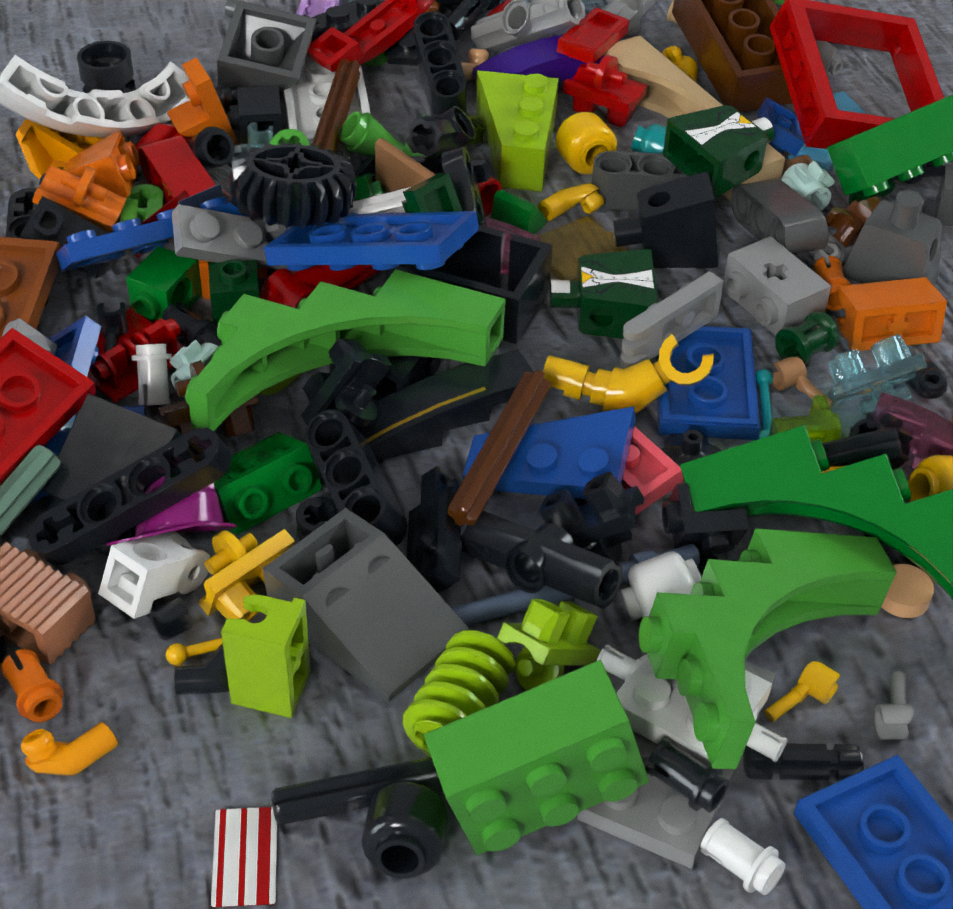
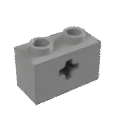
(774, 285)

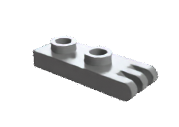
(677, 314)

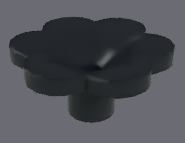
(688, 447)

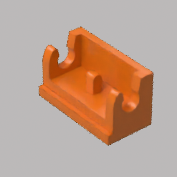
(889, 309)

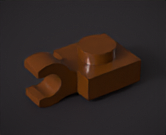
(851, 220)

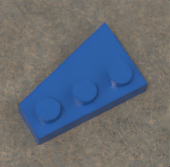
(566, 453)

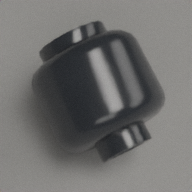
(405, 830)

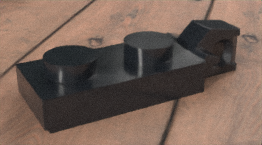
(432, 535)

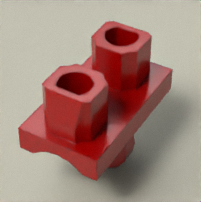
(607, 87)

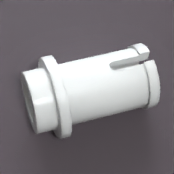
(152, 374)
(743, 857)

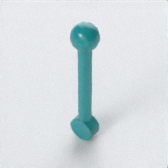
(764, 379)

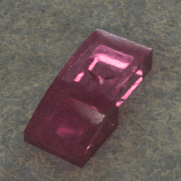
(930, 431)

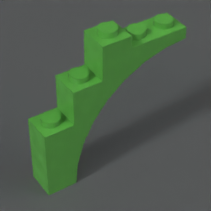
(402, 318)
(743, 603)

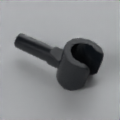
(113, 324)
(169, 618)

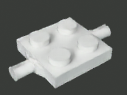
(662, 713)

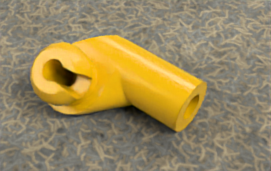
(683, 62)
(568, 198)

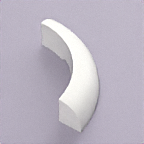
(90, 114)

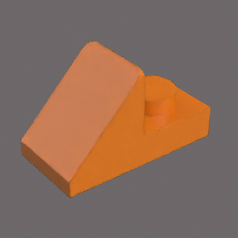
(203, 106)

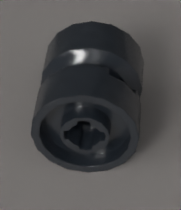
(106, 67)

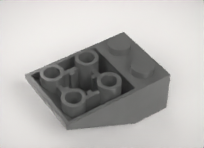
(364, 603)

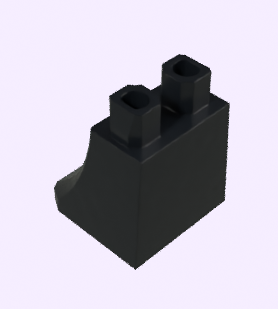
(101, 444)

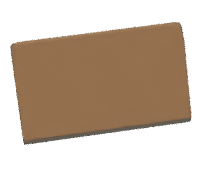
(396, 168)

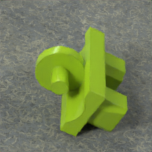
(551, 639)

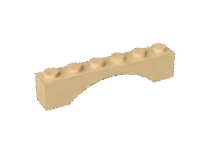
(676, 94)

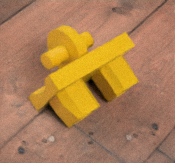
(237, 569)

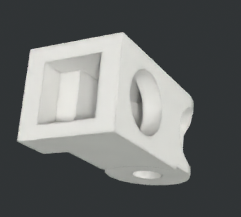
(150, 570)

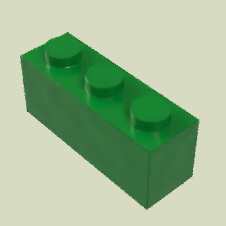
(895, 149)

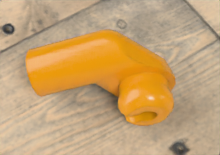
(67, 758)

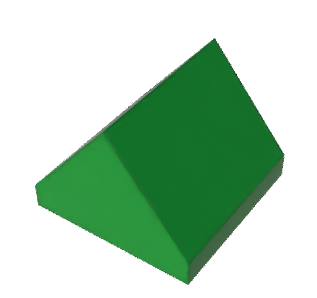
(517, 212)

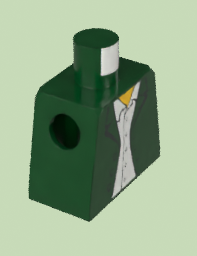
(718, 143)
(607, 291)

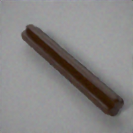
(337, 105)
(498, 449)

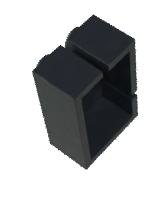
(480, 269)

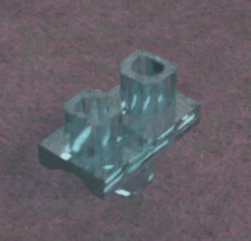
(894, 366)

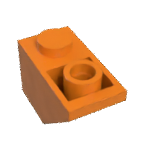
(114, 161)

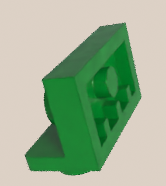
(266, 481)

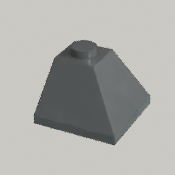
(264, 47)

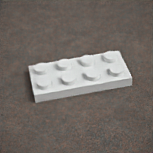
(307, 99)

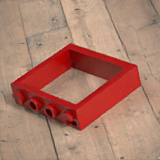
(795, 37)

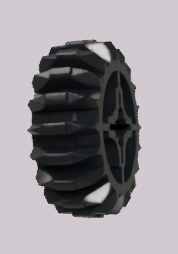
(292, 185)

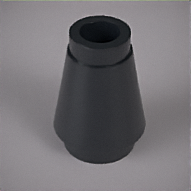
(212, 147)

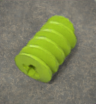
(462, 682)

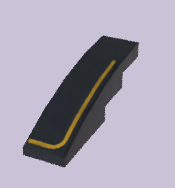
(452, 399)

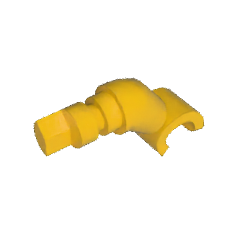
(627, 386)

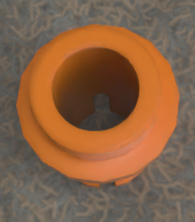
(834, 277)
(36, 694)

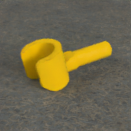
(815, 681)

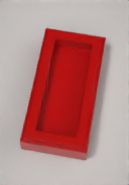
(593, 35)

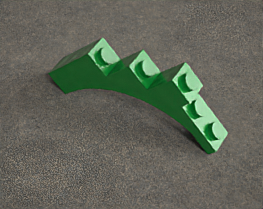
(785, 479)

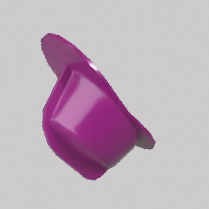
(193, 514)

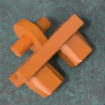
(81, 196)

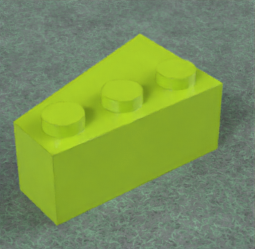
(518, 124)

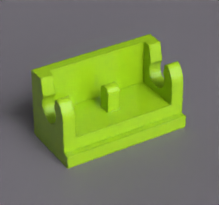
(268, 658)

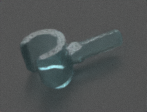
(258, 138)

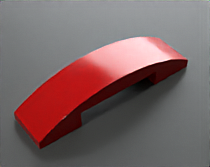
(369, 35)

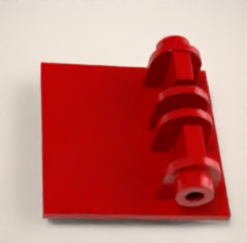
(114, 370)

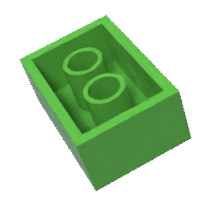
(537, 758)

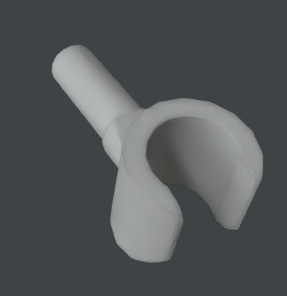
(892, 718)

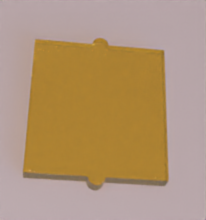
(575, 240)

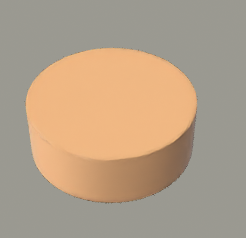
(909, 592)

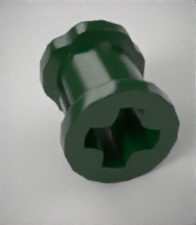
(807, 338)

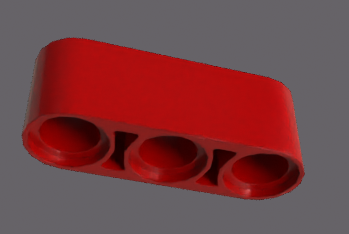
(173, 168)

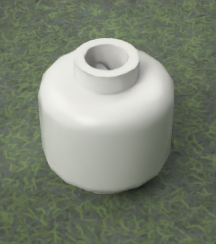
(659, 574)

